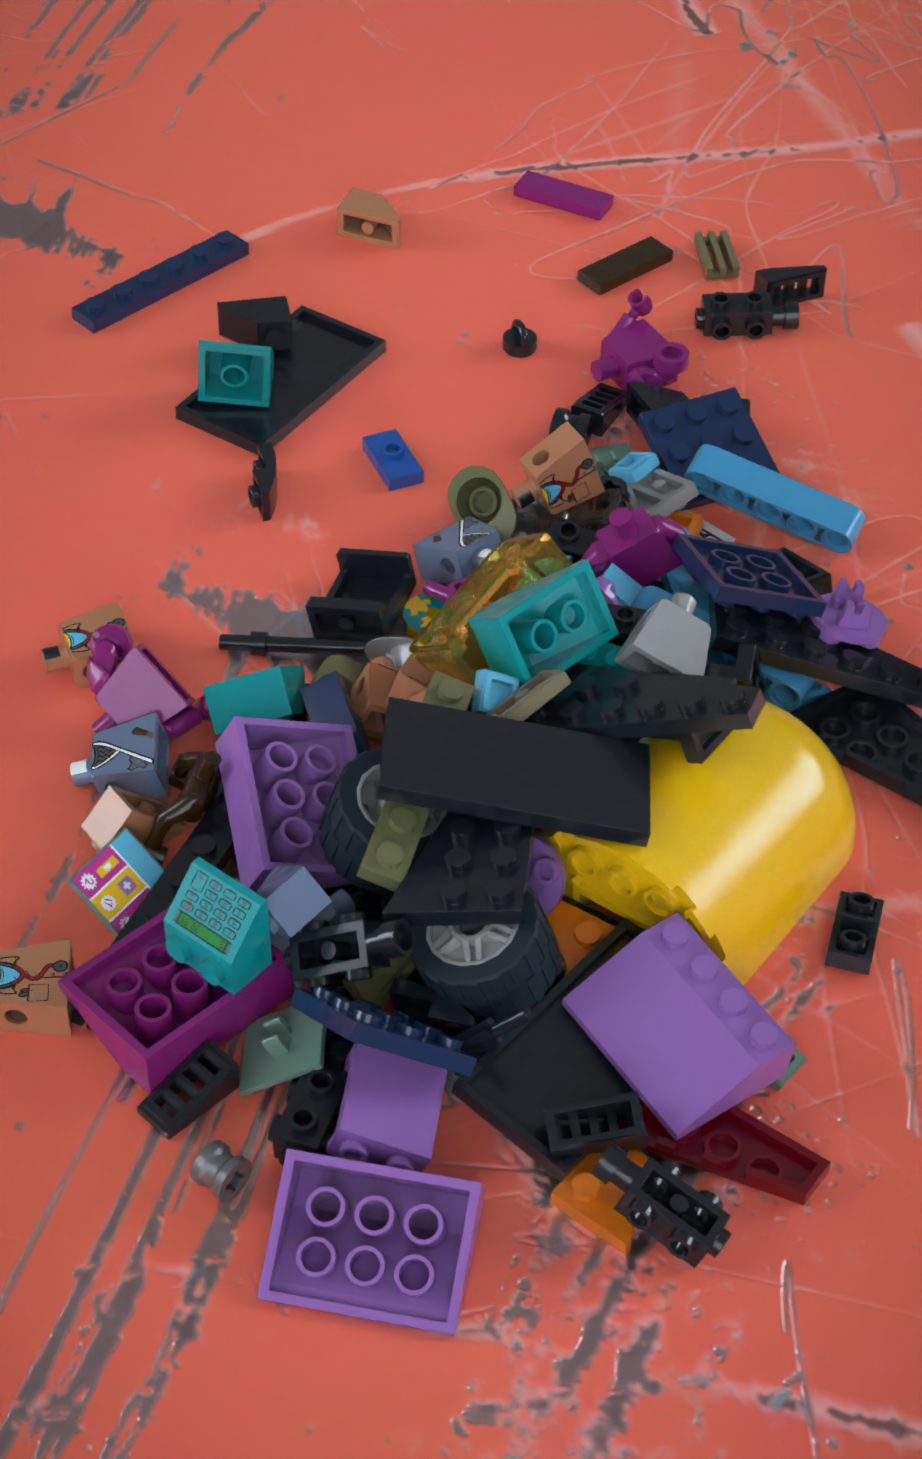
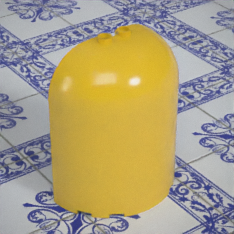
(730, 843)

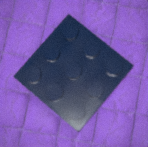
(712, 419)
(748, 576)
(390, 1032)

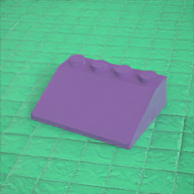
(277, 790)
(680, 1027)
(371, 1241)

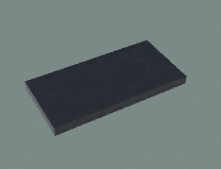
(304, 378)
(515, 772)
(547, 1066)

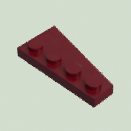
(742, 1151)

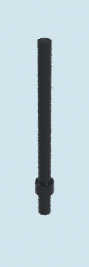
(261, 643)

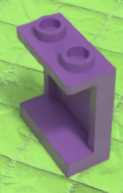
(388, 1109)

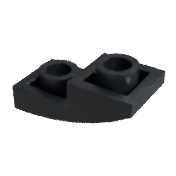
(264, 488)
(854, 932)

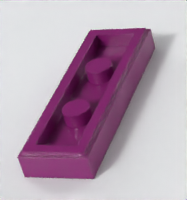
(563, 195)

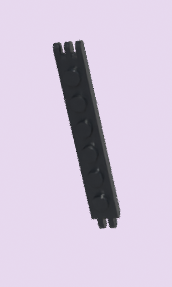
(209, 841)

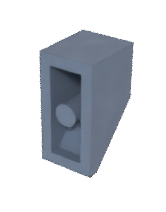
(292, 899)

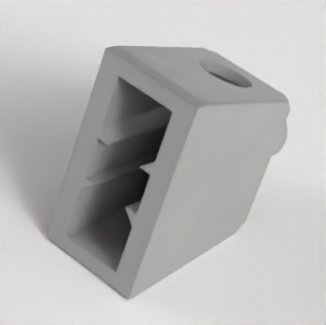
(668, 639)

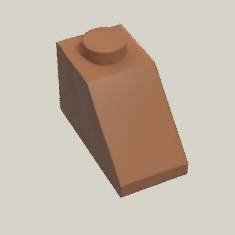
(368, 219)
(124, 809)

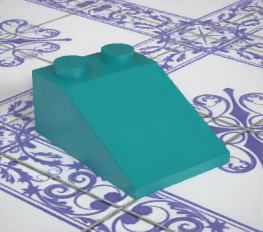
(545, 624)

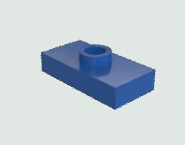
(393, 459)

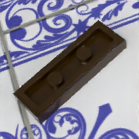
(625, 265)

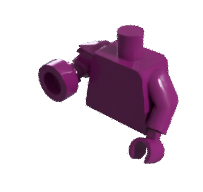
(638, 351)
(636, 545)
(137, 685)

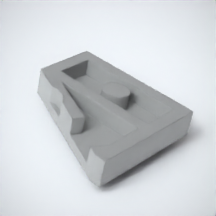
(661, 493)

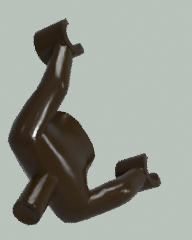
(198, 778)

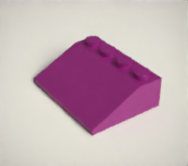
(161, 1010)

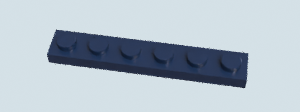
(160, 281)

